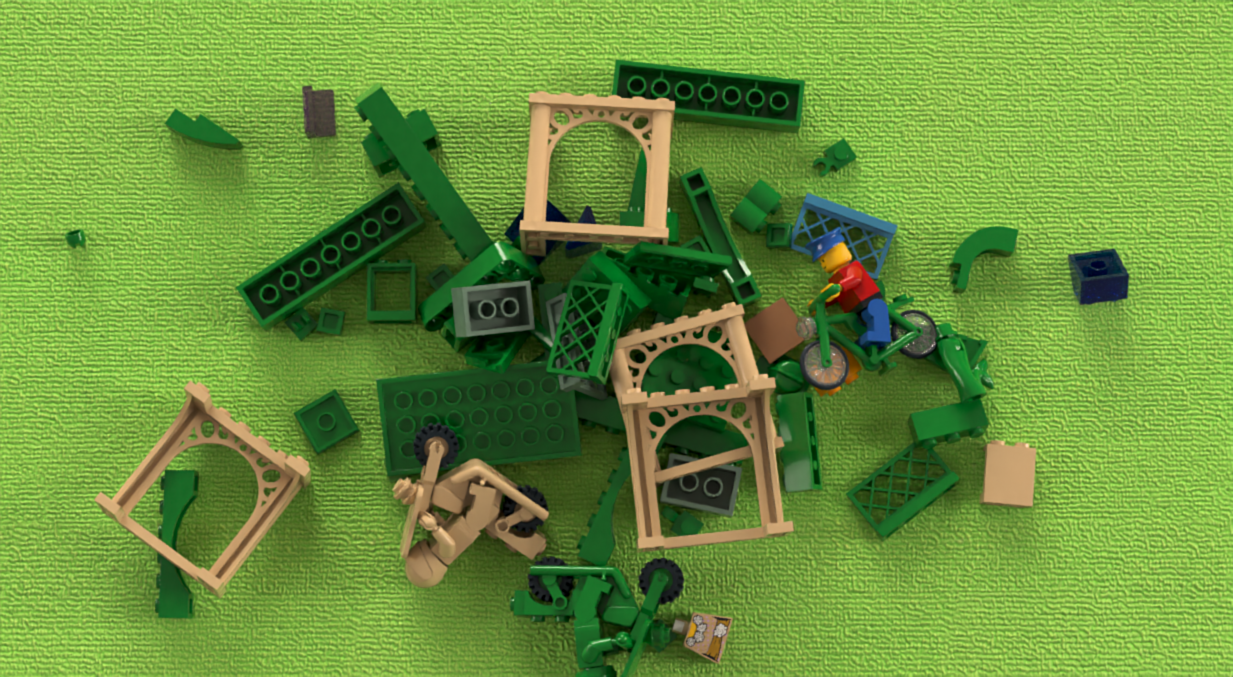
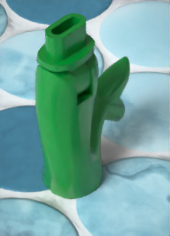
(955, 358)

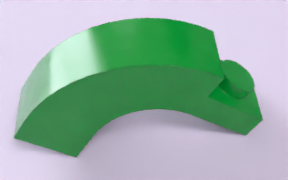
(993, 240)

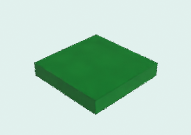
(326, 422)

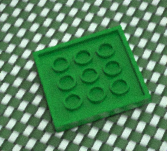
(689, 368)

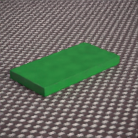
(677, 260)

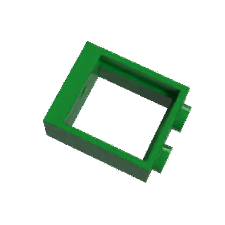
(391, 317)

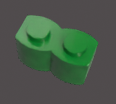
(755, 207)

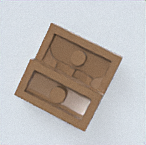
(774, 330)

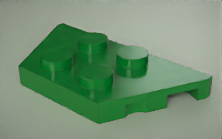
(495, 351)

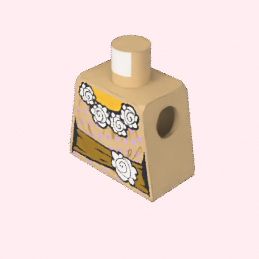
(704, 634)

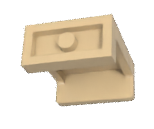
(1008, 475)

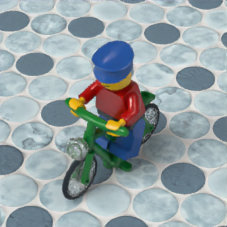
(864, 314)

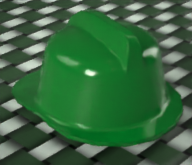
(786, 373)

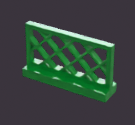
(605, 340)
(915, 505)

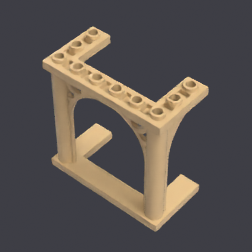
(542, 108)
(727, 320)
(757, 402)
(195, 411)

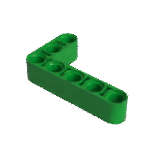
(488, 268)

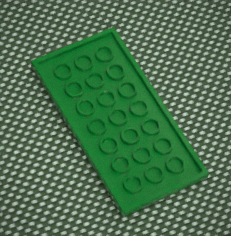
(491, 413)

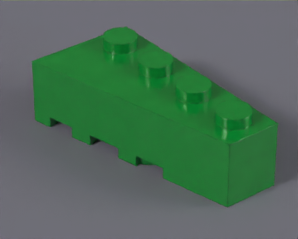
(665, 288)

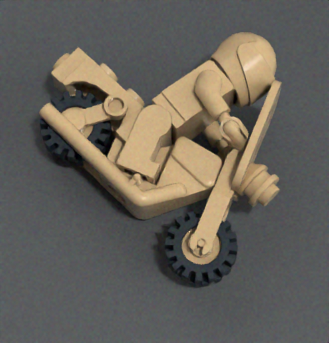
(474, 497)

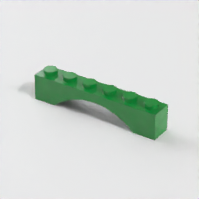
(713, 227)
(180, 492)
(600, 539)

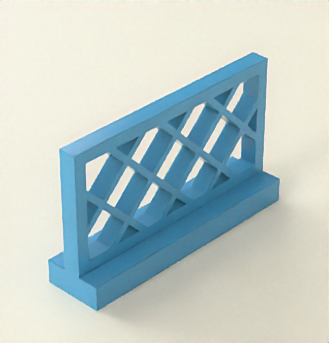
(848, 216)

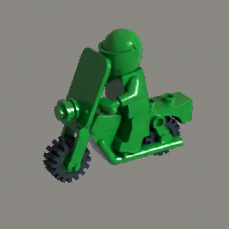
(604, 593)

